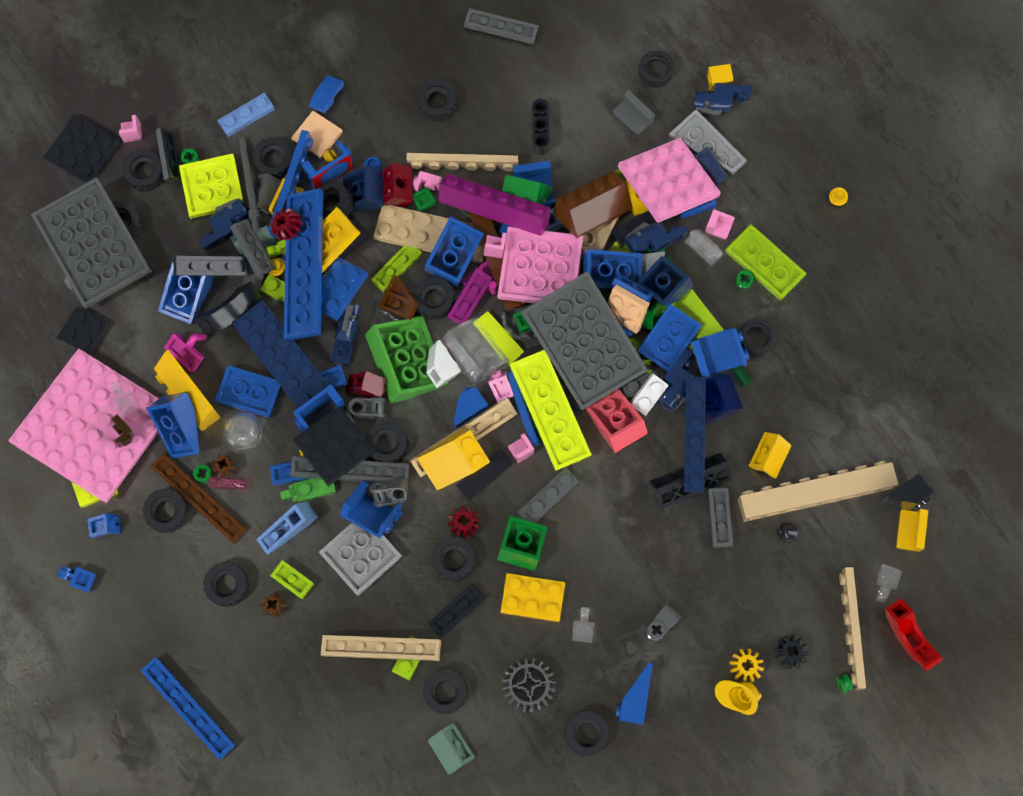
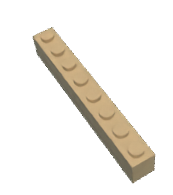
(818, 491)

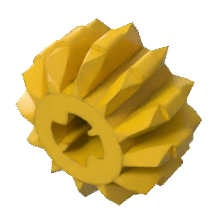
(741, 660)

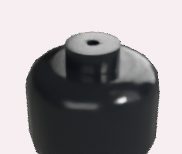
(788, 532)

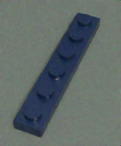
(694, 434)

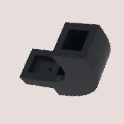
(230, 310)

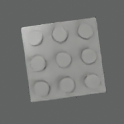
(359, 557)

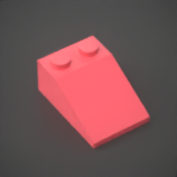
(617, 420)

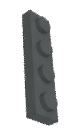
(501, 26)
(548, 497)

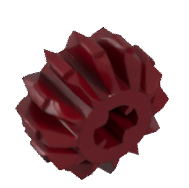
(286, 224)
(458, 526)

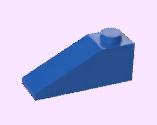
(634, 703)

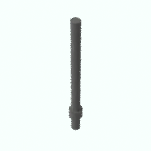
(254, 213)

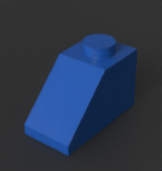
(469, 406)

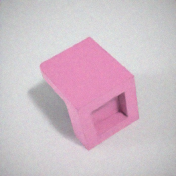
(131, 130)
(719, 224)
(495, 246)
(521, 449)

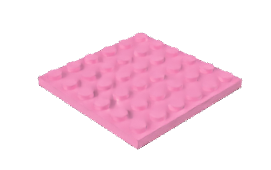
(74, 429)

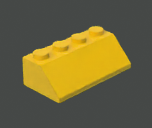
(178, 381)

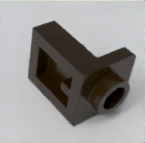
(122, 428)

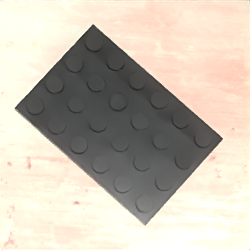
(91, 243)
(584, 340)

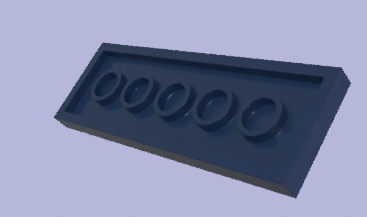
(280, 355)

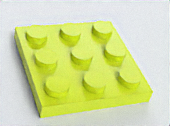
(210, 184)

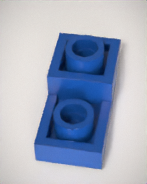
(325, 94)

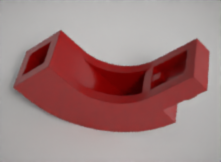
(906, 630)

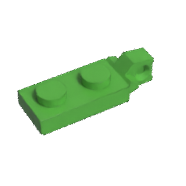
(307, 490)

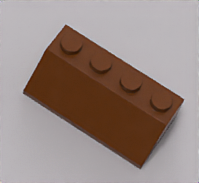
(593, 204)

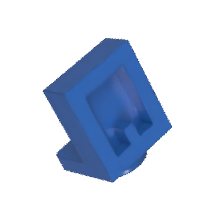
(103, 525)

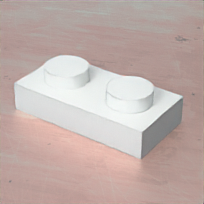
(649, 394)

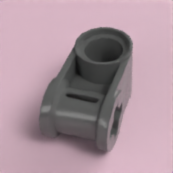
(369, 408)
(386, 494)
(664, 621)

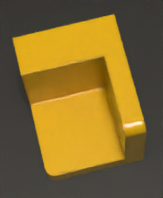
(719, 74)

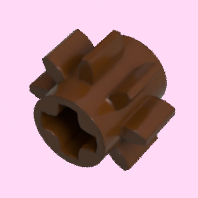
(225, 470)
(268, 607)

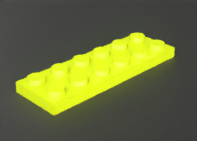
(550, 410)

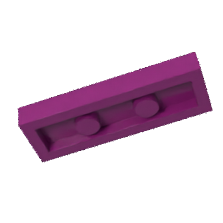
(469, 296)

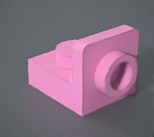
(426, 180)
(500, 385)

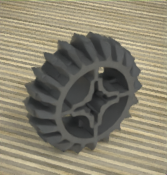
(519, 686)

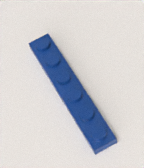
(294, 172)
(188, 708)

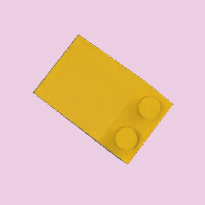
(453, 458)

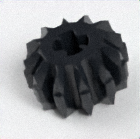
(794, 659)

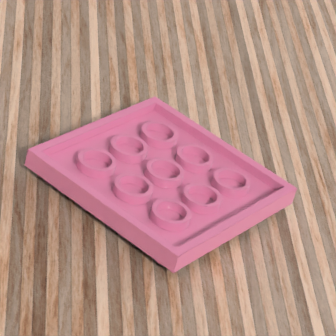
(669, 180)
(537, 264)

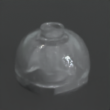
(243, 430)

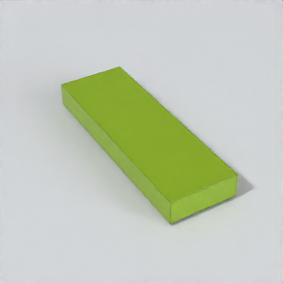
(396, 265)

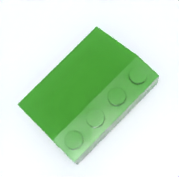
(402, 357)

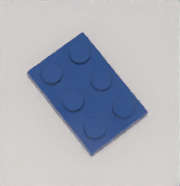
(339, 287)
(669, 337)
(248, 391)

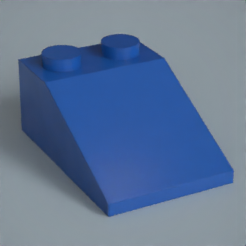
(453, 251)
(607, 265)
(184, 296)
(176, 424)

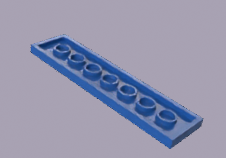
(304, 268)

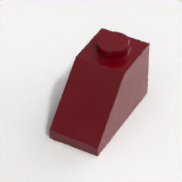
(366, 385)

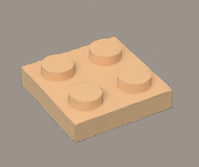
(628, 308)

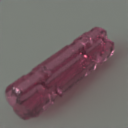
(227, 483)

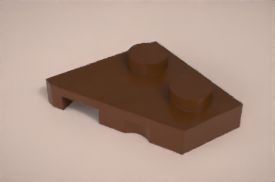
(399, 299)

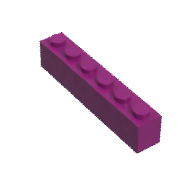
(494, 204)

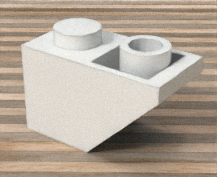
(440, 365)

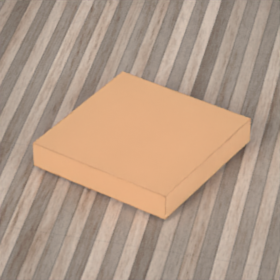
(321, 131)

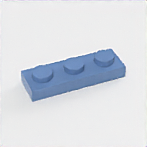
(246, 114)

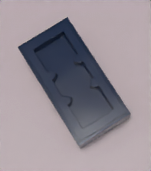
(711, 166)

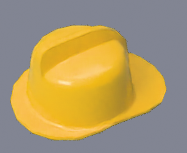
(738, 696)

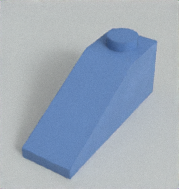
(287, 527)

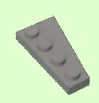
(699, 134)

